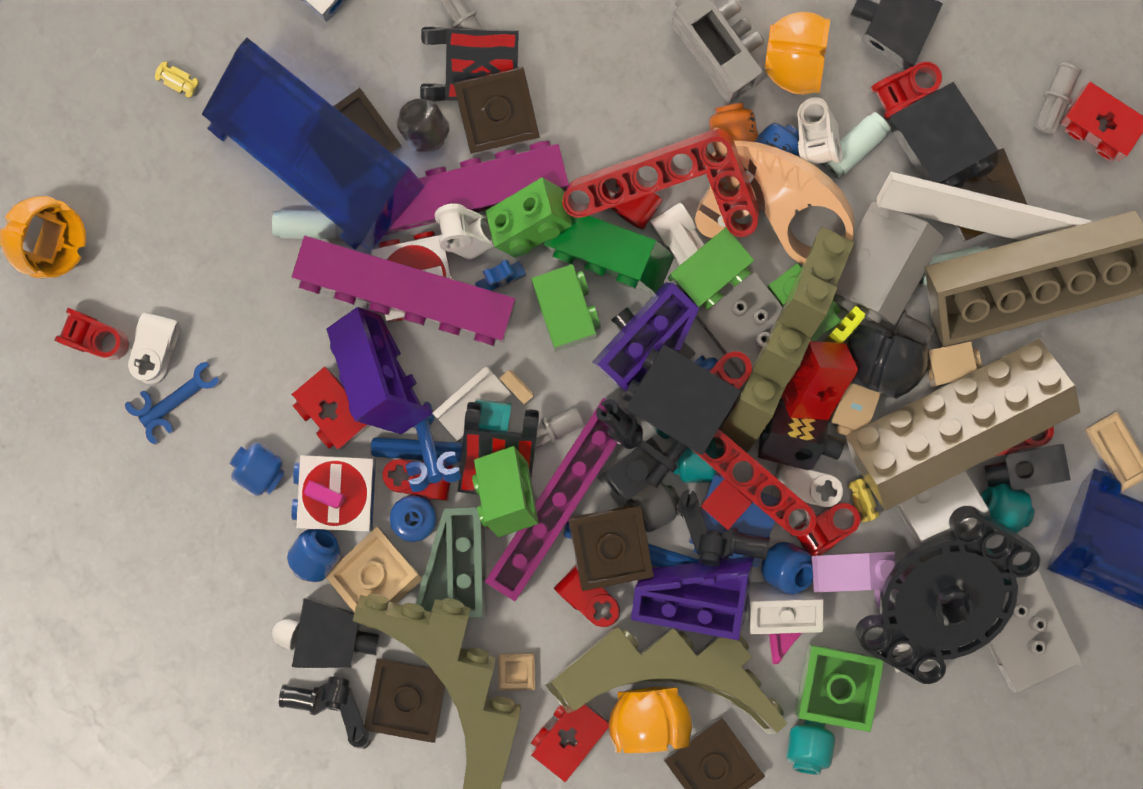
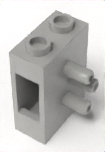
(718, 44)
(885, 263)
(741, 318)
(930, 511)
(1034, 639)

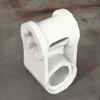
(818, 139)
(463, 231)
(153, 343)
(804, 485)

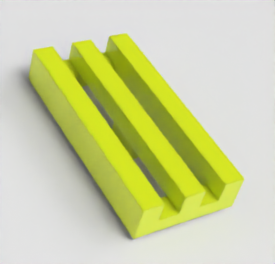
(846, 326)

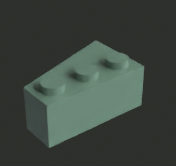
(457, 563)

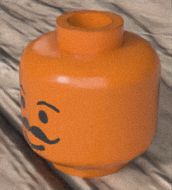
(736, 121)

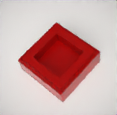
(726, 504)

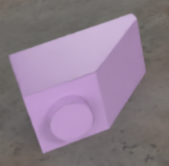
(852, 571)

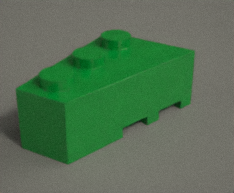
(613, 251)

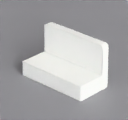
(482, 386)
(780, 612)

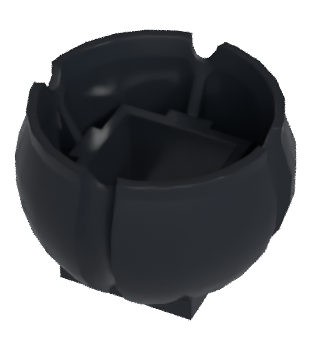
(887, 363)

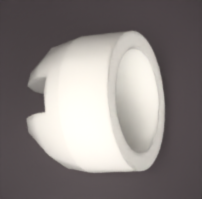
(285, 633)

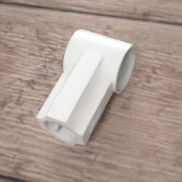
(677, 232)

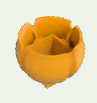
(797, 52)
(57, 242)
(650, 720)

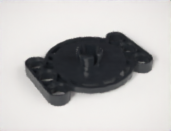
(957, 569)

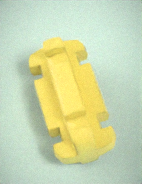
(176, 79)
(863, 500)

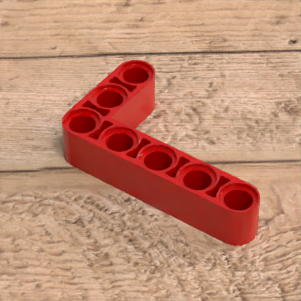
(670, 175)
(760, 476)

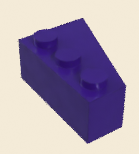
(659, 322)
(372, 375)
(696, 597)

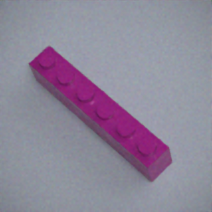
(482, 184)
(403, 289)
(553, 508)

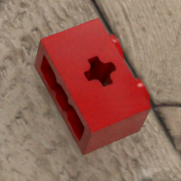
(1123, 123)
(819, 381)
(310, 399)
(561, 758)

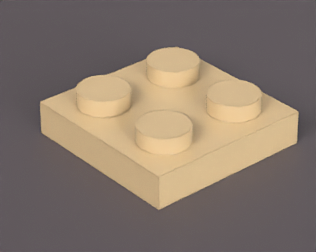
(373, 568)

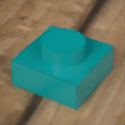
(494, 414)

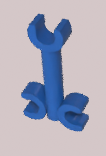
(501, 275)
(151, 414)
(433, 468)

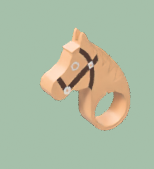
(780, 188)

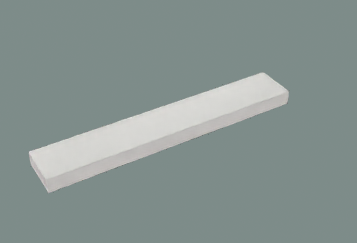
(970, 208)

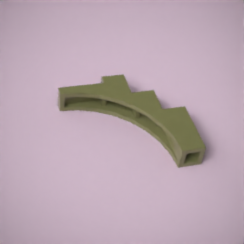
(788, 339)
(437, 639)
(669, 658)

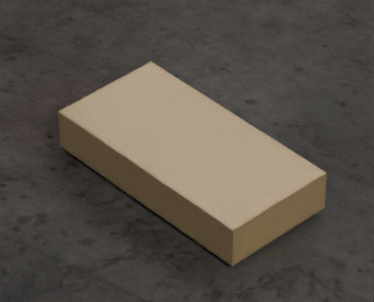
(1117, 449)

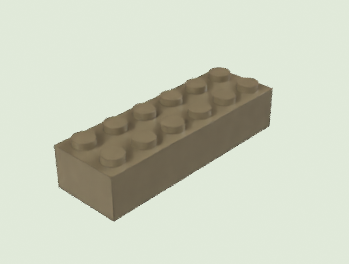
(1036, 279)
(963, 424)

